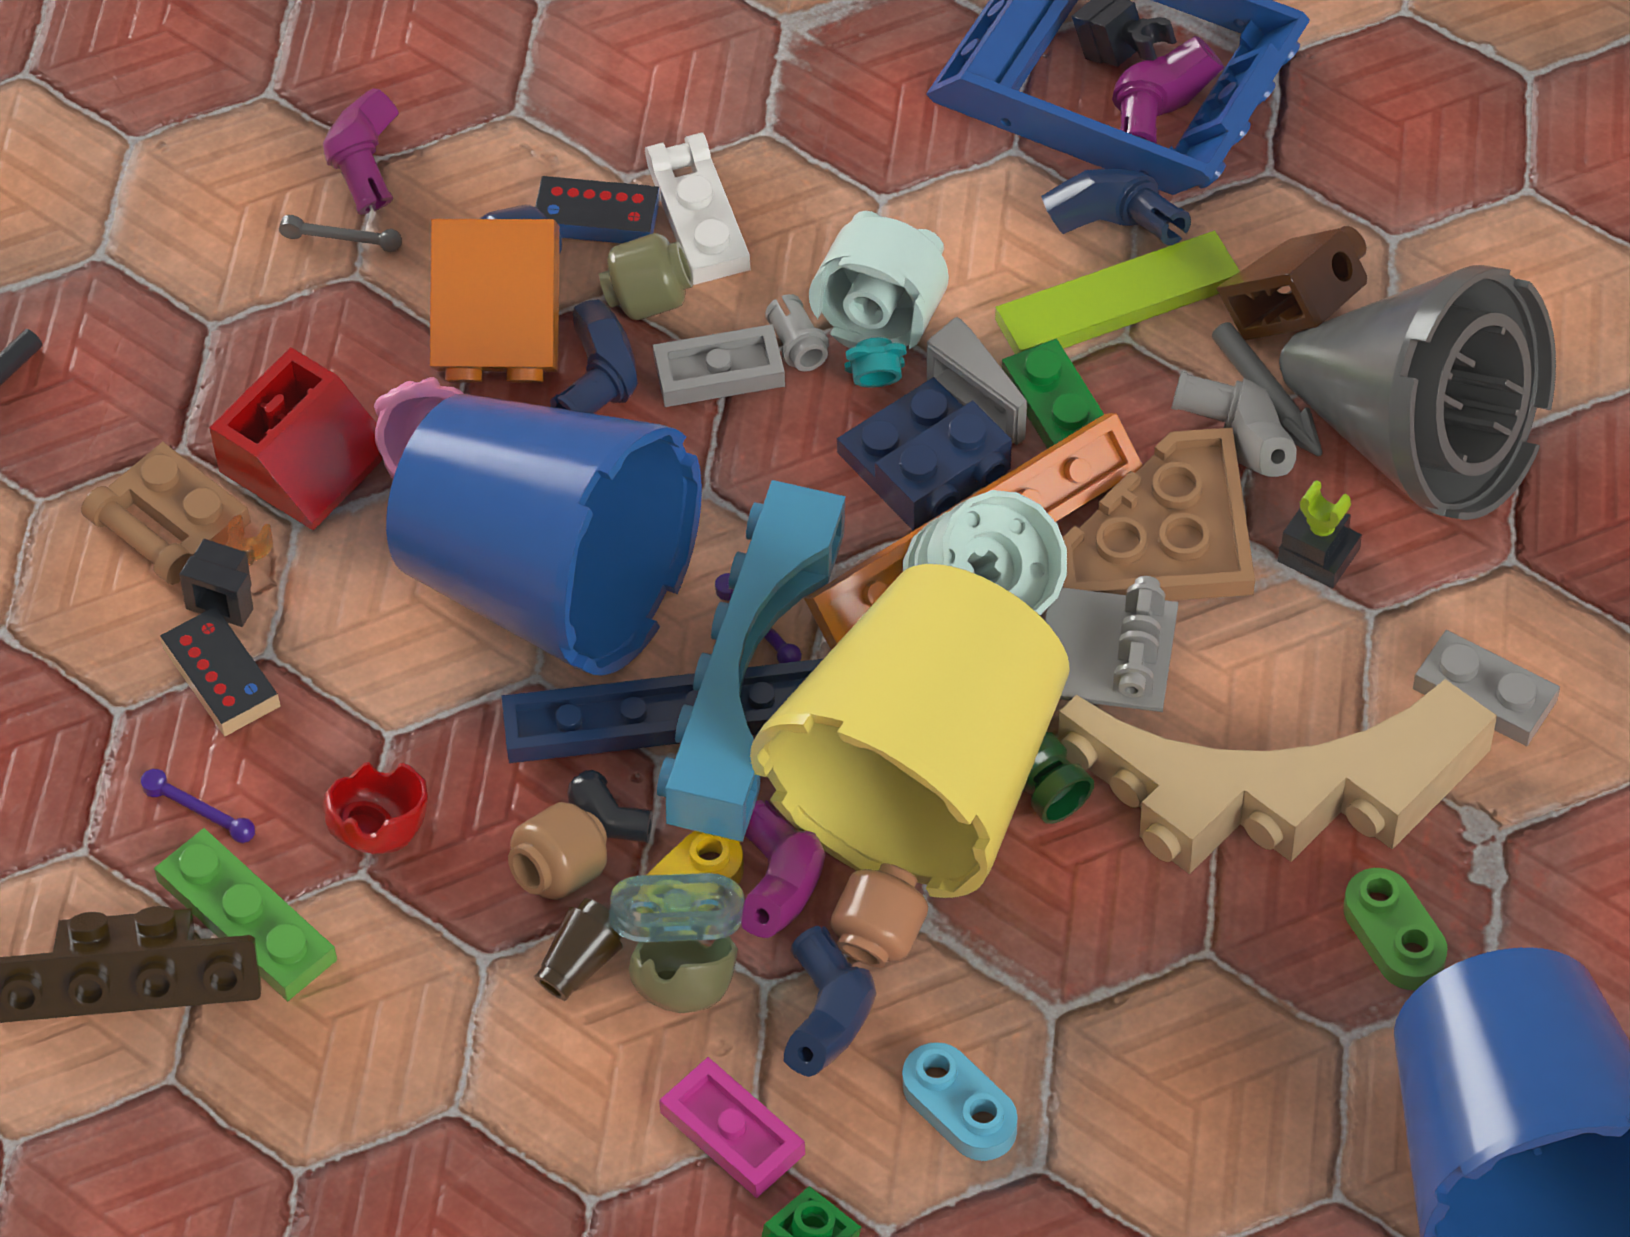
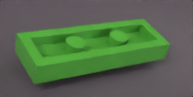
(238, 903)

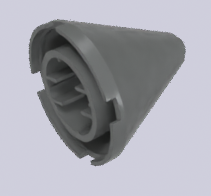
(1436, 385)

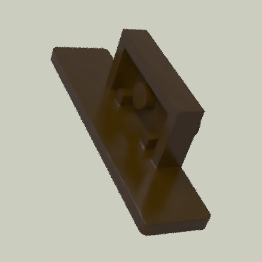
(128, 966)

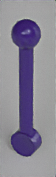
(785, 651)
(156, 784)

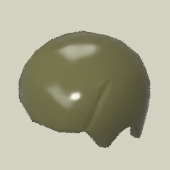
(683, 973)

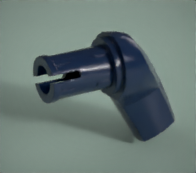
(1115, 197)
(610, 361)
(840, 1006)

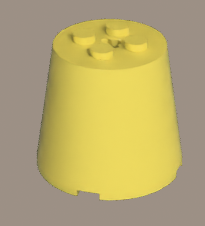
(919, 729)

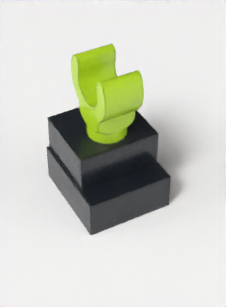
(1320, 538)

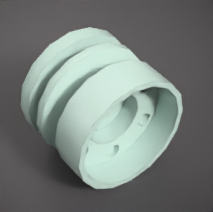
(1001, 540)

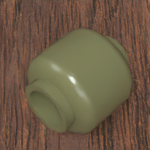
(646, 276)

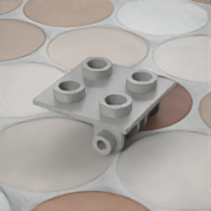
(1116, 644)

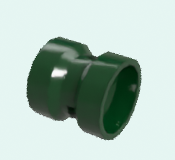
(1055, 783)

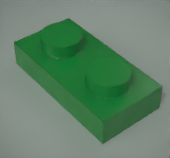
(1053, 390)

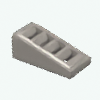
(973, 374)

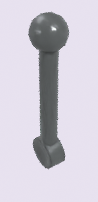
(293, 228)

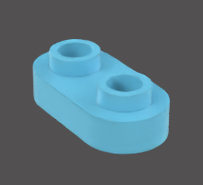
(956, 1097)

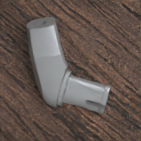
(1248, 409)

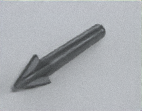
(1295, 422)

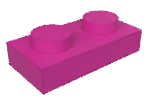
(732, 1127)

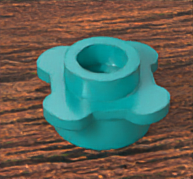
(875, 362)

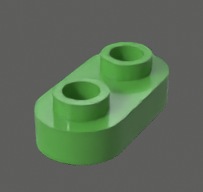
(1392, 923)

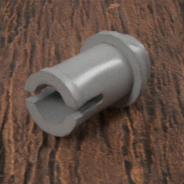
(802, 342)

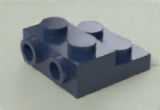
(927, 452)

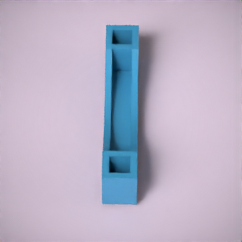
(788, 558)

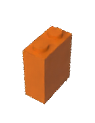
(494, 298)

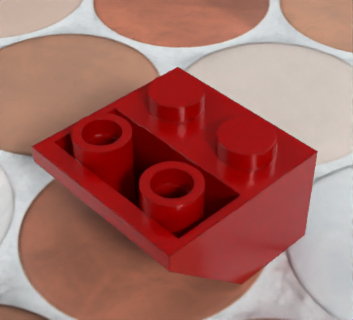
(297, 439)

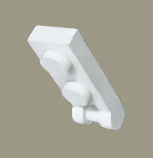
(698, 209)

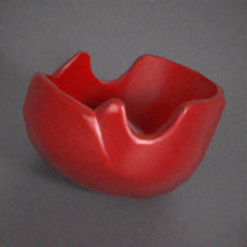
(376, 809)

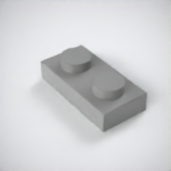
(719, 365)
(1504, 688)

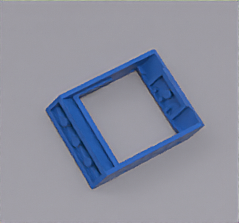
(1013, 35)

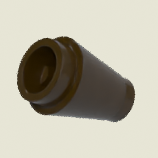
(579, 949)

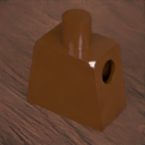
(1317, 267)

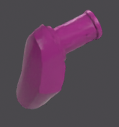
(1163, 86)
(352, 145)
(791, 873)

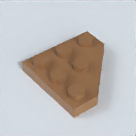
(1171, 522)

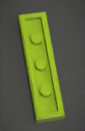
(1118, 295)

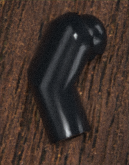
(592, 795)

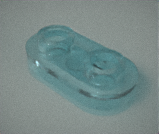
(676, 907)

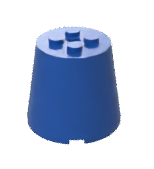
(548, 522)
(1516, 1099)

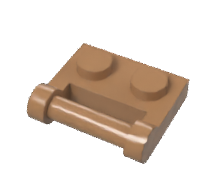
(176, 498)

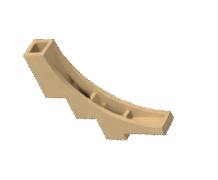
(1285, 796)

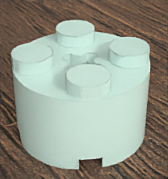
(880, 281)

